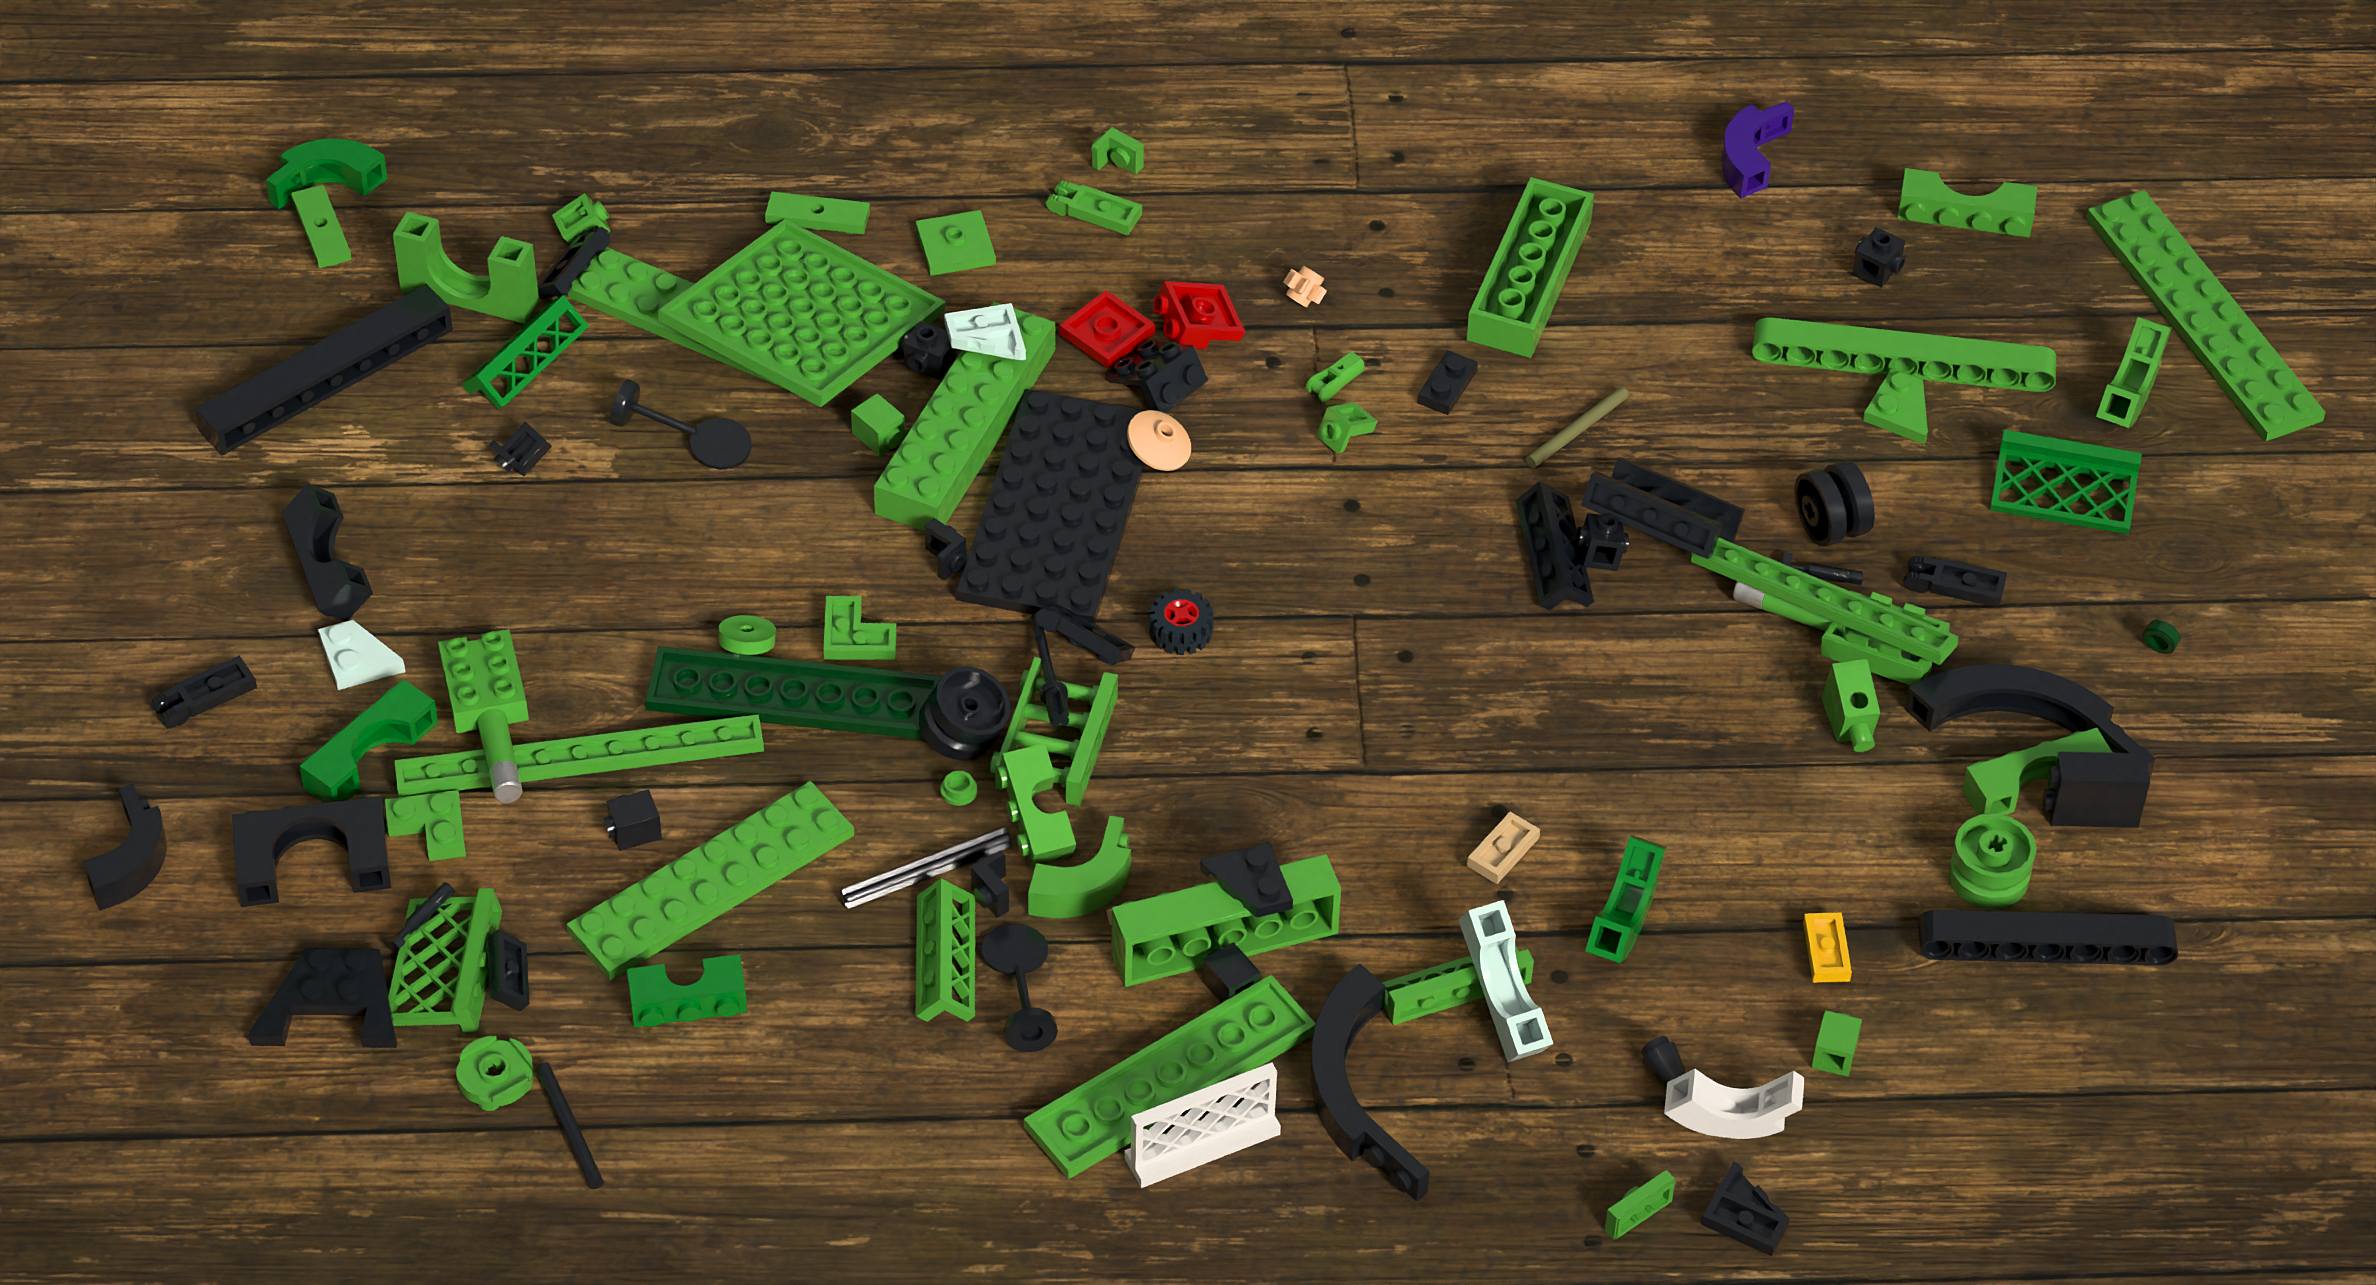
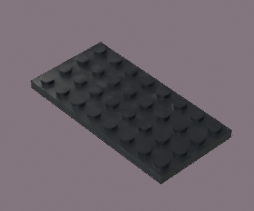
(1055, 508)

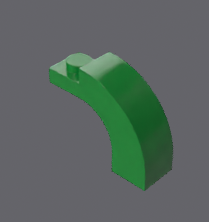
(326, 162)
(1629, 902)

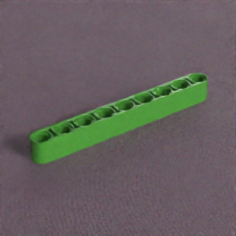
(1913, 353)

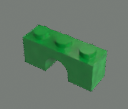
(660, 1001)

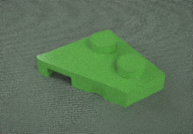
(1900, 406)

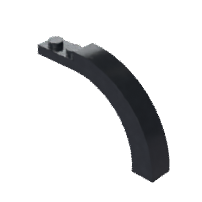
(2019, 691)
(1355, 1133)

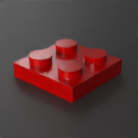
(1107, 329)

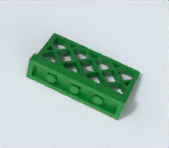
(2068, 460)

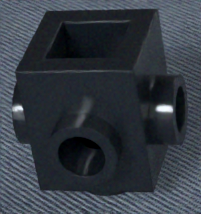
(1879, 257)
(928, 350)
(1601, 542)

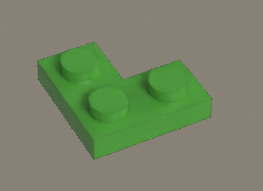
(849, 638)
(430, 813)

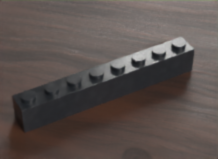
(323, 369)

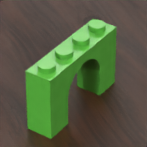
(505, 293)

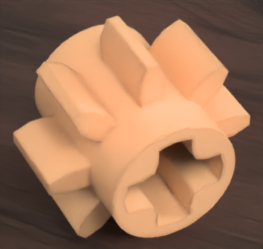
(1305, 286)

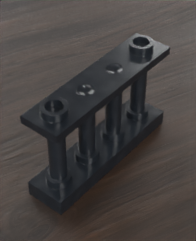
(1663, 507)

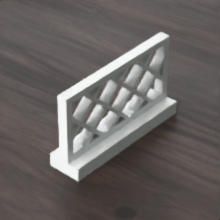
(1197, 1142)

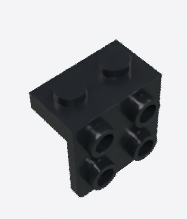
(1162, 371)

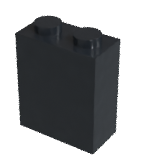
(2097, 789)

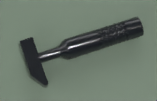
(1826, 572)
(421, 915)

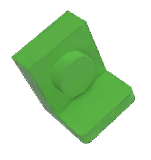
(1119, 149)
(580, 216)
(1342, 423)

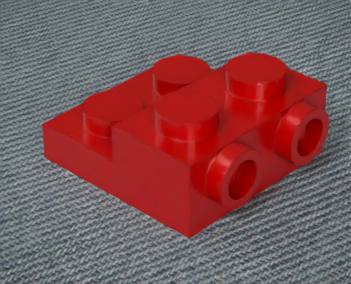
(1197, 313)

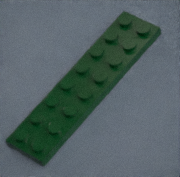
(788, 692)

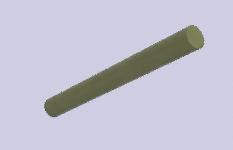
(1577, 427)

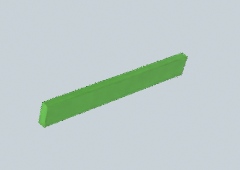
(1830, 601)

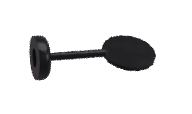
(714, 442)
(1018, 951)

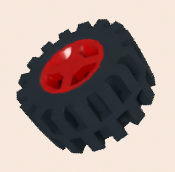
(1181, 621)

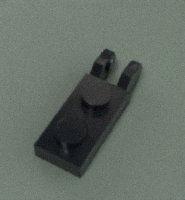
(572, 262)
(1955, 580)
(1084, 634)
(204, 692)

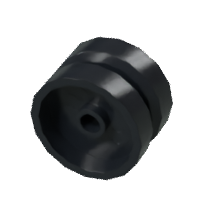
(1834, 503)
(964, 713)

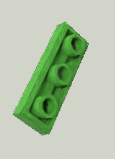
(818, 212)
(321, 226)

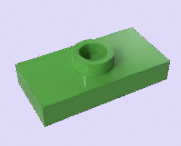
(1639, 1204)

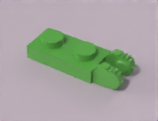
(1094, 207)

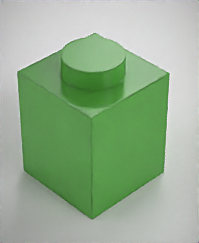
(878, 424)
(1836, 1043)

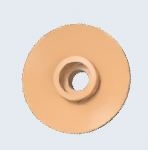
(1159, 440)

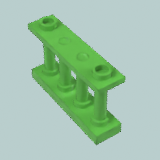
(1092, 725)

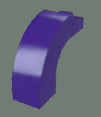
(1741, 161)

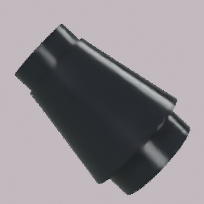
(1663, 1059)

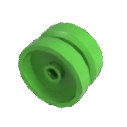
(1992, 861)

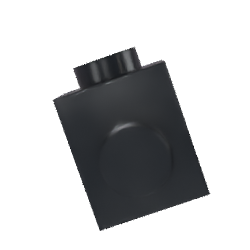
(521, 450)
(947, 546)
(987, 883)

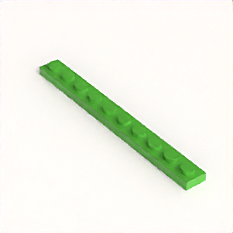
(585, 755)

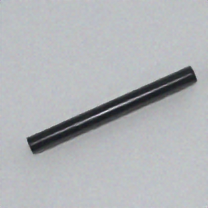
(569, 1126)

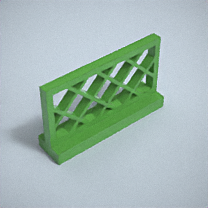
(473, 970)

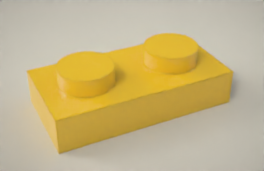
(1827, 947)

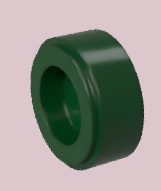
(2161, 636)

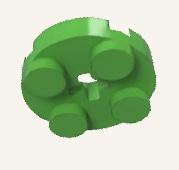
(497, 1090)

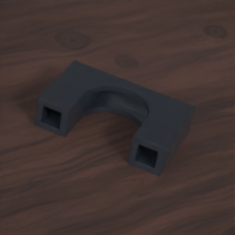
(268, 834)

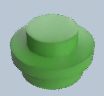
(958, 788)

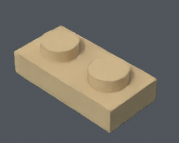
(1503, 847)

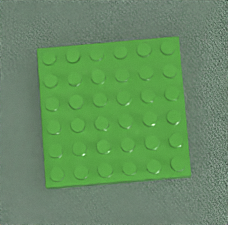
(801, 312)

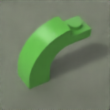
(2136, 375)
(1086, 887)

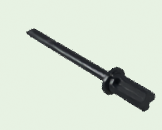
(1052, 693)

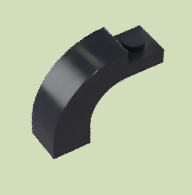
(137, 861)

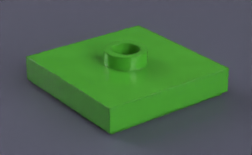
(955, 242)

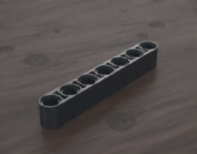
(2047, 937)

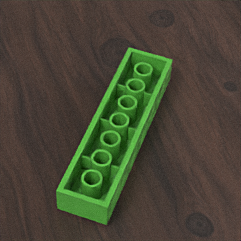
(960, 428)

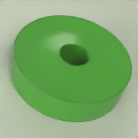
(746, 635)

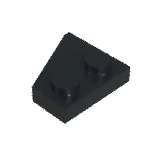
(1252, 878)
(1745, 1213)

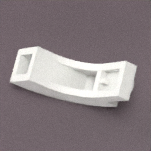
(1733, 1112)

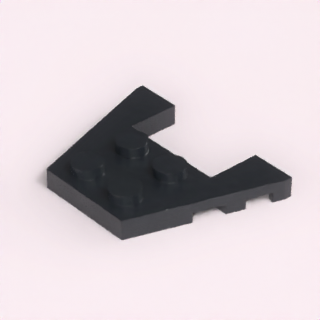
(331, 984)

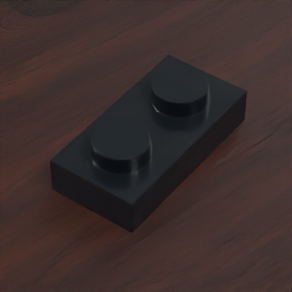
(1447, 382)
(508, 970)

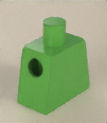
(1852, 703)

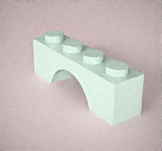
(1514, 1013)

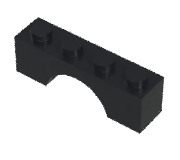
(313, 525)

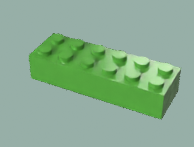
(1530, 267)
(1182, 927)

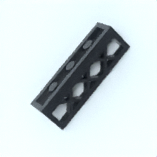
(1549, 540)

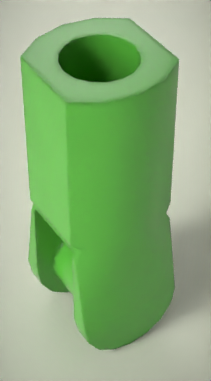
(1336, 376)

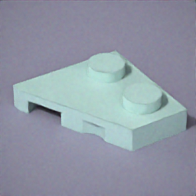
(986, 331)
(357, 655)

